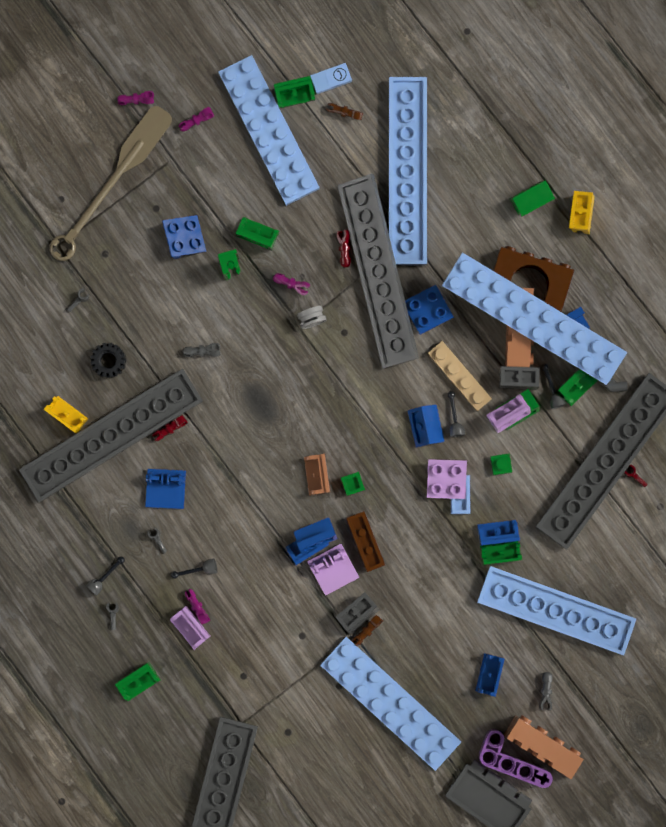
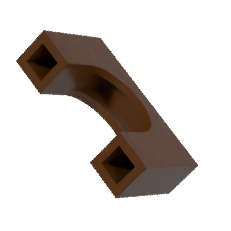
(557, 276)

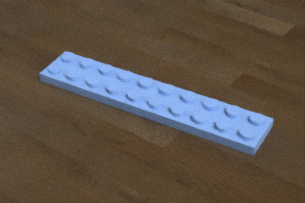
(408, 169)
(534, 318)

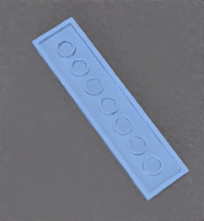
(269, 130)
(556, 610)
(390, 703)

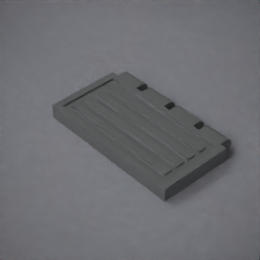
(486, 800)

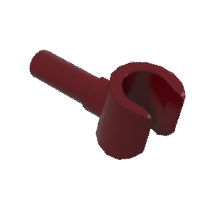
(635, 476)

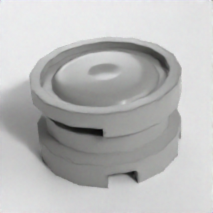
(311, 317)

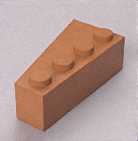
(518, 346)
(543, 747)

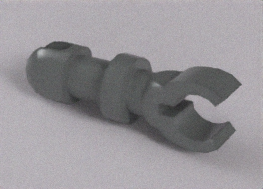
(201, 350)
(546, 679)

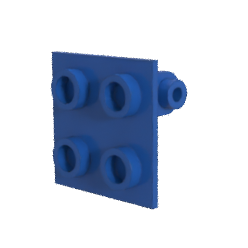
(184, 236)
(428, 309)
(165, 488)

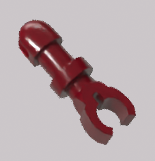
(345, 260)
(176, 424)

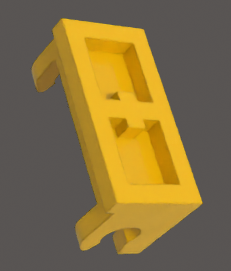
(581, 211)
(66, 414)

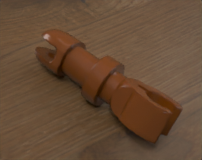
(344, 111)
(366, 631)

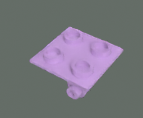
(446, 479)
(333, 569)

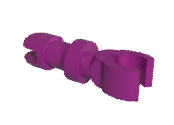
(146, 97)
(204, 115)
(291, 283)
(197, 607)

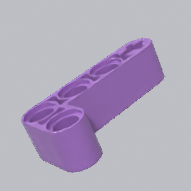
(516, 763)

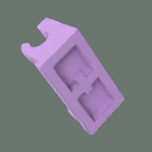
(509, 413)
(190, 627)

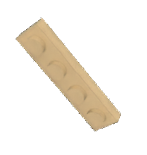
(459, 376)

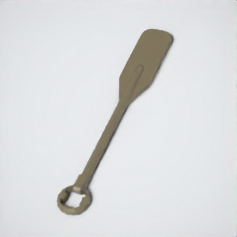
(132, 153)

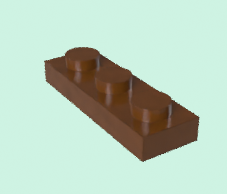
(365, 541)

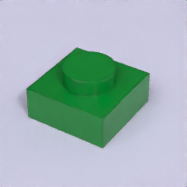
(501, 464)
(352, 483)

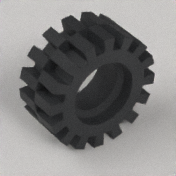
(98, 354)

